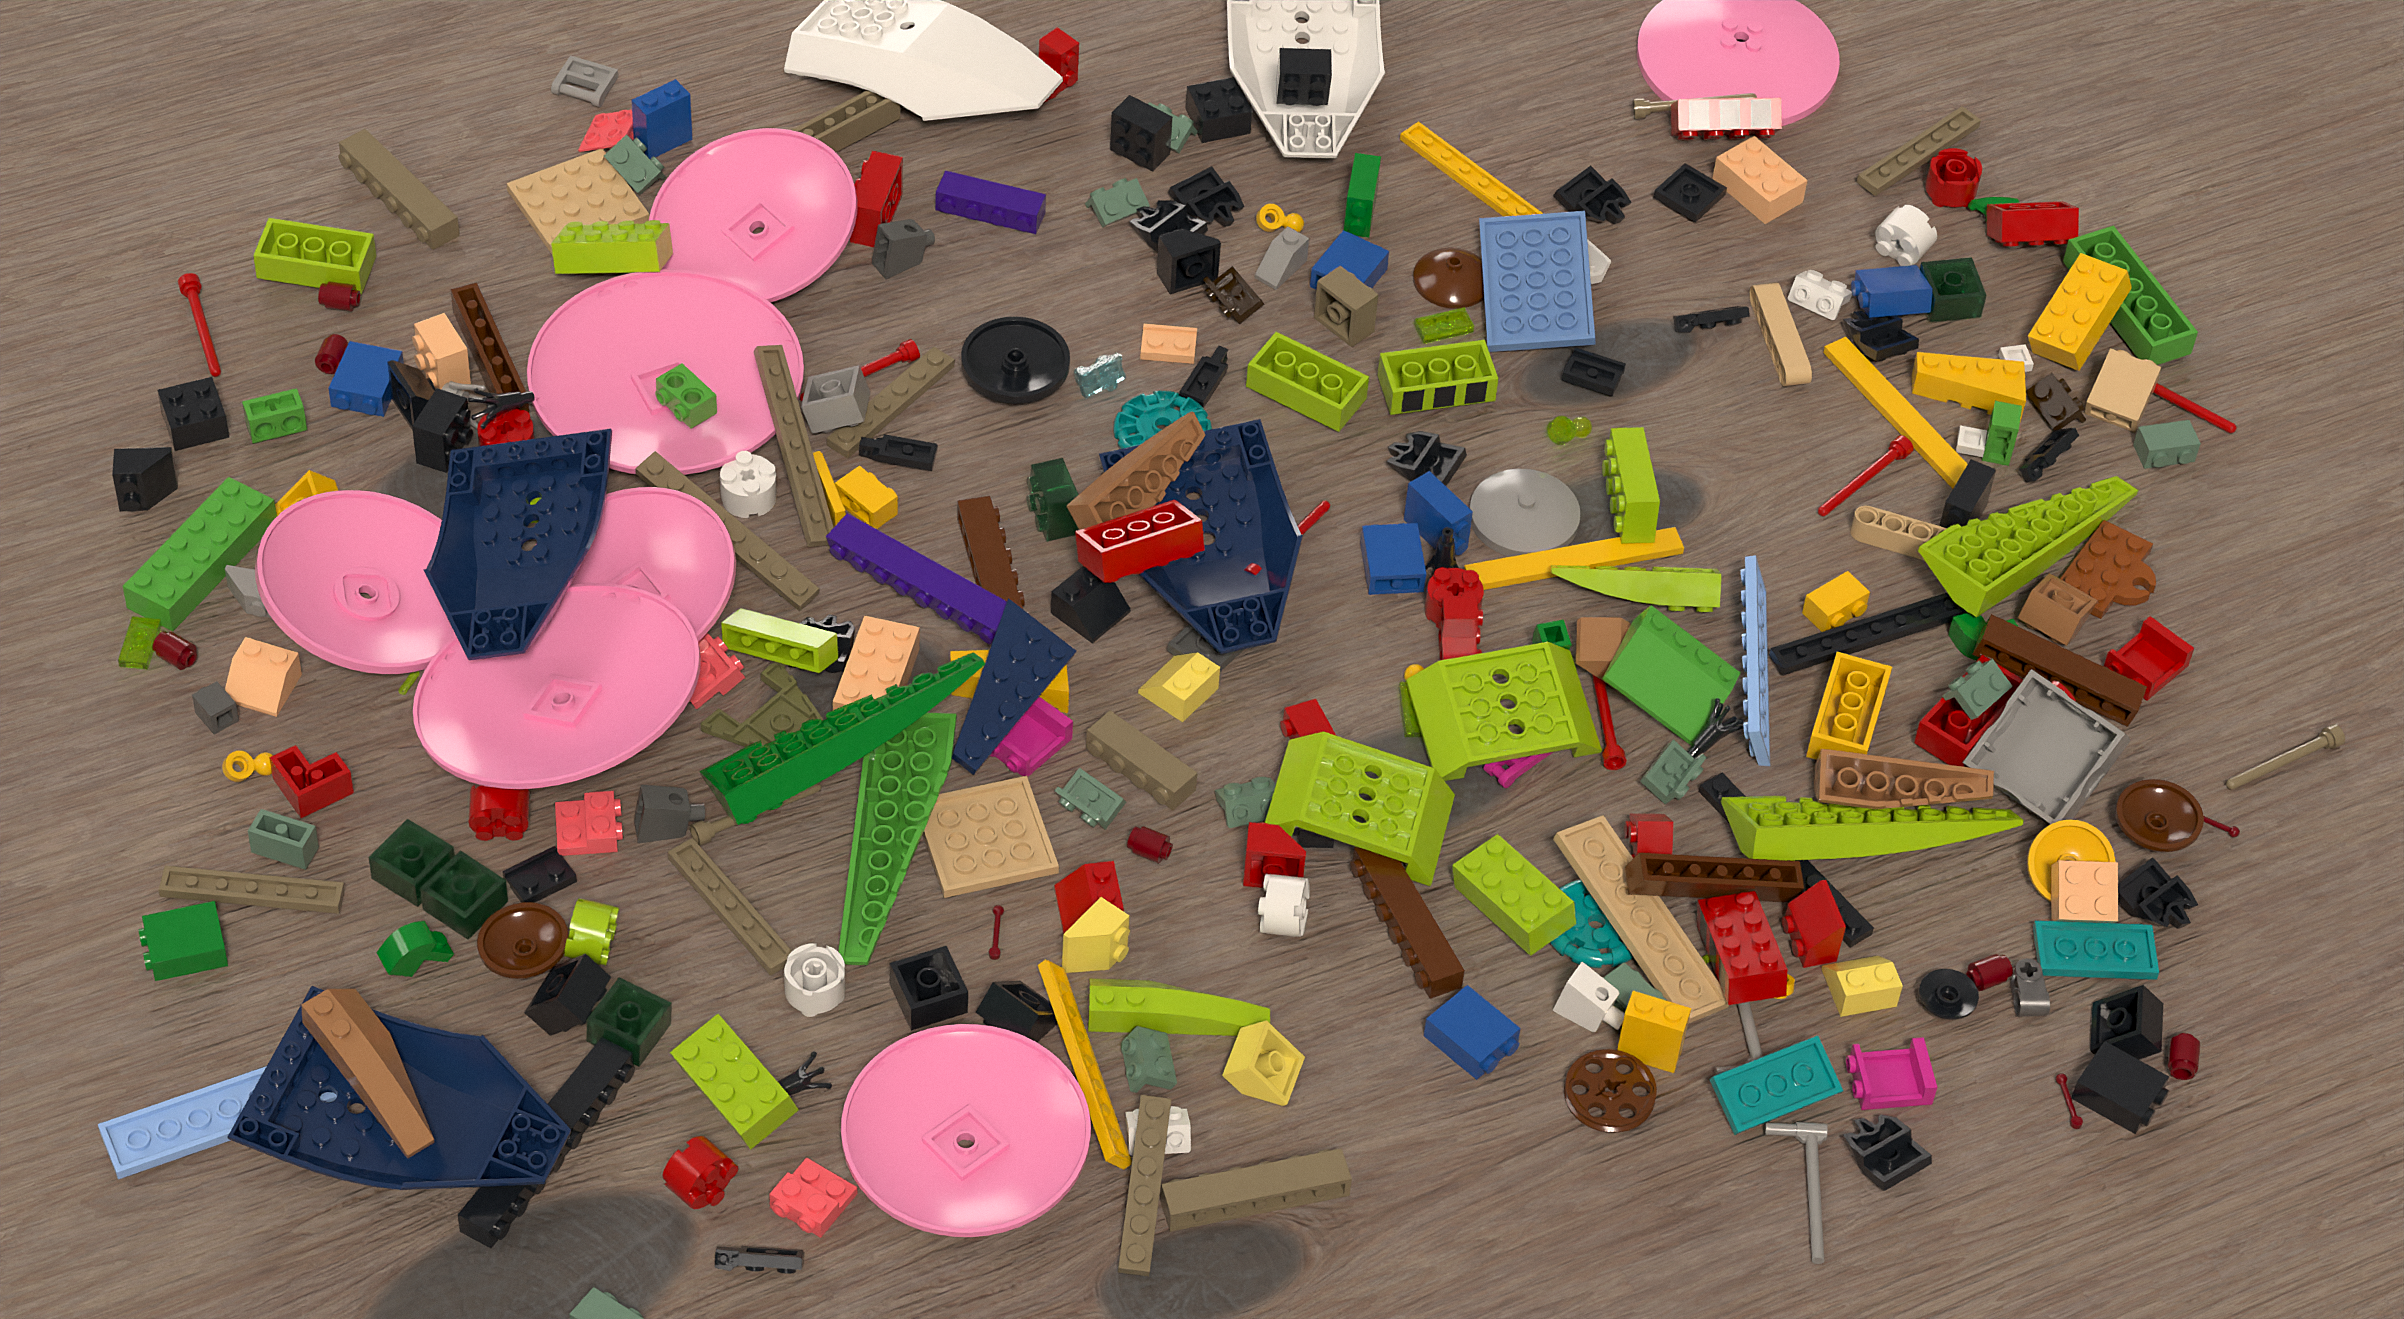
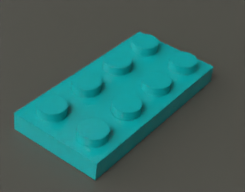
(2096, 950)
(1776, 1085)

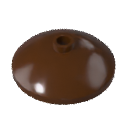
(1450, 278)
(2159, 815)
(519, 930)

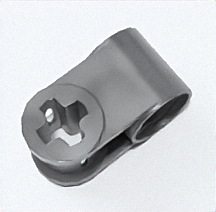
(2029, 990)

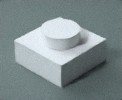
(2017, 353)
(1971, 441)

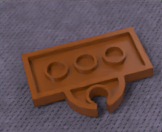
(2111, 568)

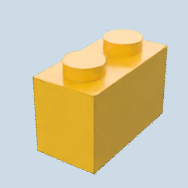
(867, 497)
(1836, 602)

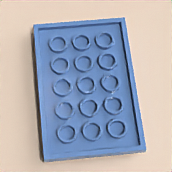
(1536, 281)

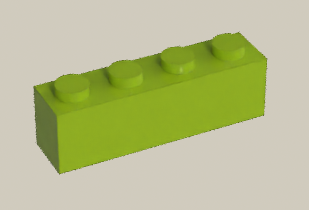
(780, 640)

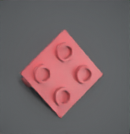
(608, 130)

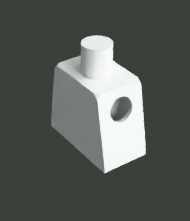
(1589, 1000)

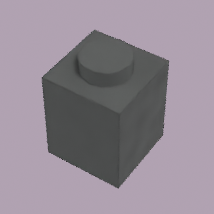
(215, 707)

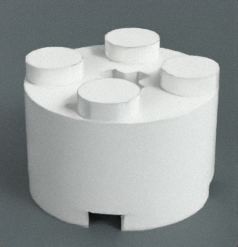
(1905, 235)
(748, 485)
(1284, 905)
(814, 979)

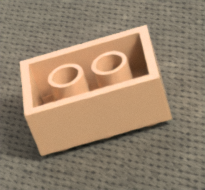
(1760, 179)

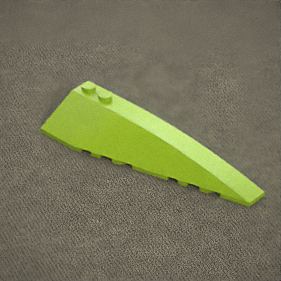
(2007, 550)
(1812, 830)

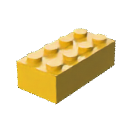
(2079, 311)
(1849, 706)

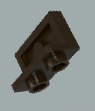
(1235, 295)
(2054, 402)

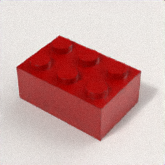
(877, 195)
(2032, 222)

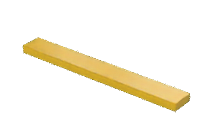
(1466, 172)
(1896, 409)
(1598, 553)
(1085, 1064)

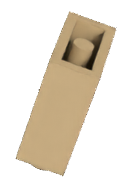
(2122, 389)

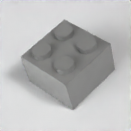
(835, 399)

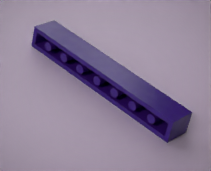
(916, 576)

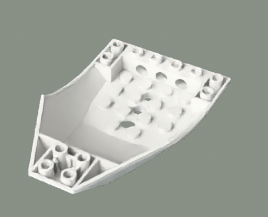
(1355, 43)
(937, 69)

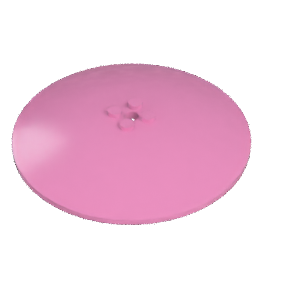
(610, 342)
(576, 703)

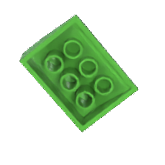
(1670, 674)

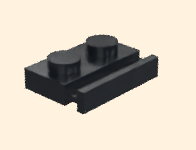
(1593, 371)
(540, 876)

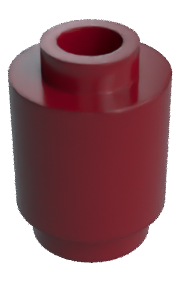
(339, 296)
(331, 353)
(175, 650)
(1149, 844)
(1990, 971)
(2183, 1056)

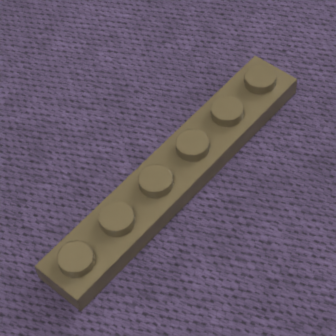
(1918, 151)
(893, 401)
(251, 889)
(730, 905)
(1144, 1185)

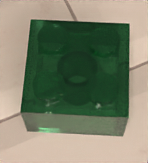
(1956, 289)
(1050, 493)
(409, 860)
(464, 894)
(630, 1019)

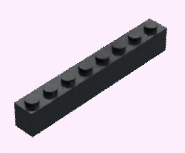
(579, 1106)

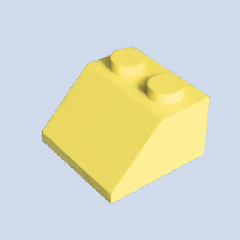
(1182, 684)
(1096, 939)
(1863, 985)
(1263, 1064)

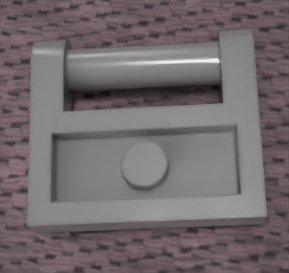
(585, 74)

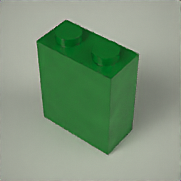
(1362, 194)
(183, 941)

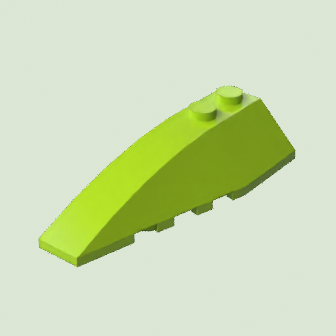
(1661, 586)
(1125, 1004)

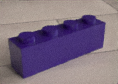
(990, 202)

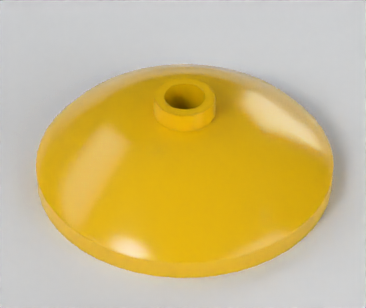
(2065, 842)

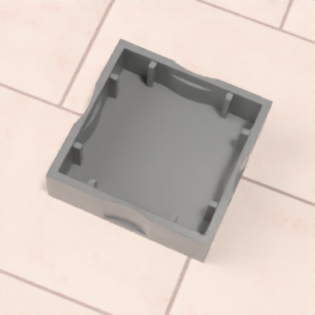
(2047, 750)

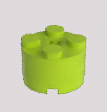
(592, 930)

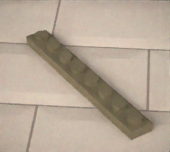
(794, 444)
(748, 547)

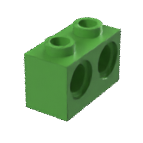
(686, 396)
(274, 415)
(2002, 433)

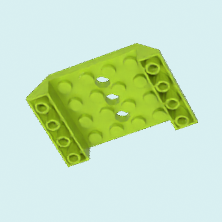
(1468, 725)
(1321, 794)

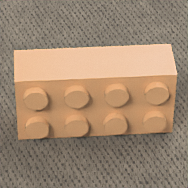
(878, 660)

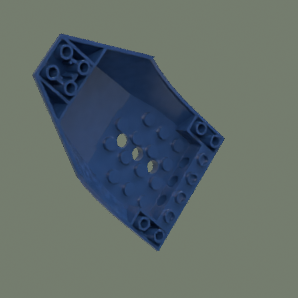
(1249, 524)
(480, 573)
(478, 1108)

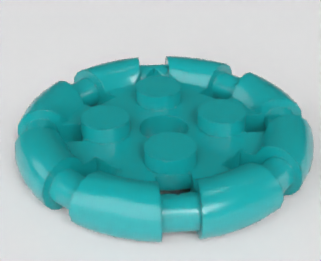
(1153, 411)
(1587, 937)

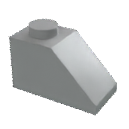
(1283, 258)
(244, 588)

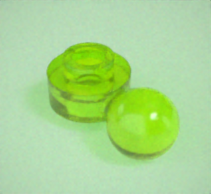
(1563, 430)

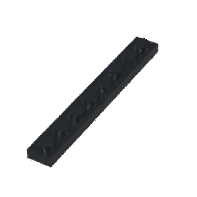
(1865, 633)
(1856, 925)

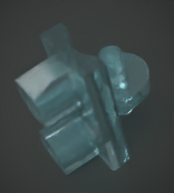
(1101, 375)

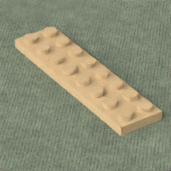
(1641, 919)

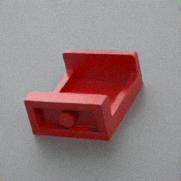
(2151, 657)

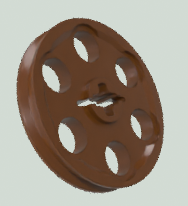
(1613, 1080)

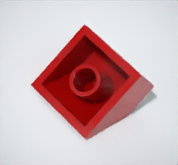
(1271, 852)
(1083, 888)
(1814, 926)

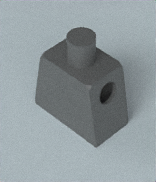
(900, 246)
(664, 813)

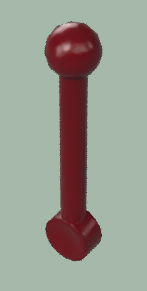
(2232, 831)
(994, 952)
(2076, 1121)

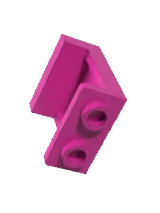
(1035, 738)
(1892, 1076)

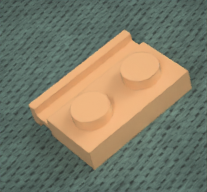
(1168, 343)

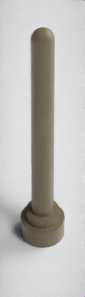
(1644, 107)
(2330, 737)
(704, 831)

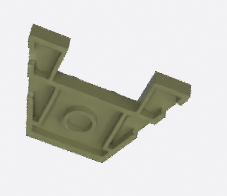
(782, 712)

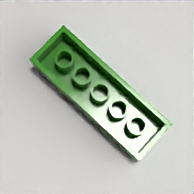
(2148, 315)
(198, 552)

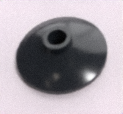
(1950, 985)

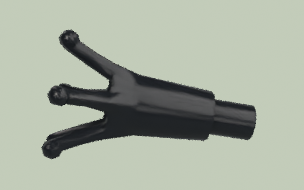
(499, 403)
(1445, 551)
(1714, 730)
(800, 1080)

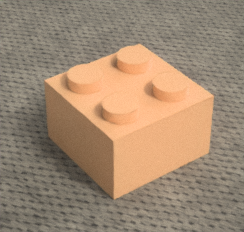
(441, 351)
(2084, 891)

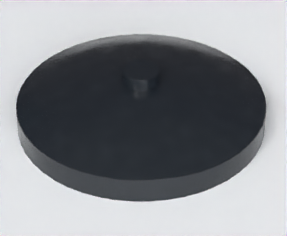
(1015, 360)

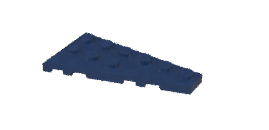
(1015, 674)

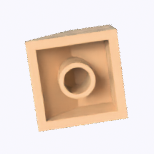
(262, 676)

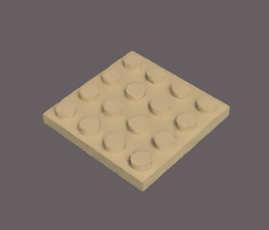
(576, 191)
(988, 837)

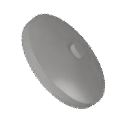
(1524, 512)

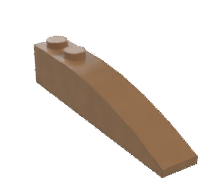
(1140, 476)
(1895, 782)
(369, 1062)

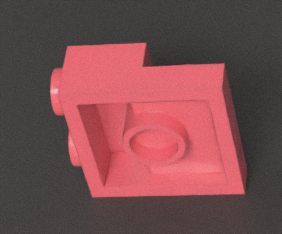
(717, 671)
(588, 824)
(812, 1197)

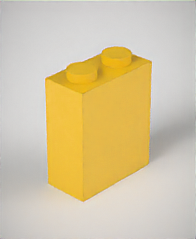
(1654, 1031)

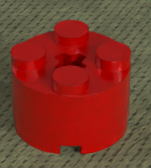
(1953, 178)
(506, 428)
(1451, 583)
(498, 812)
(699, 1173)

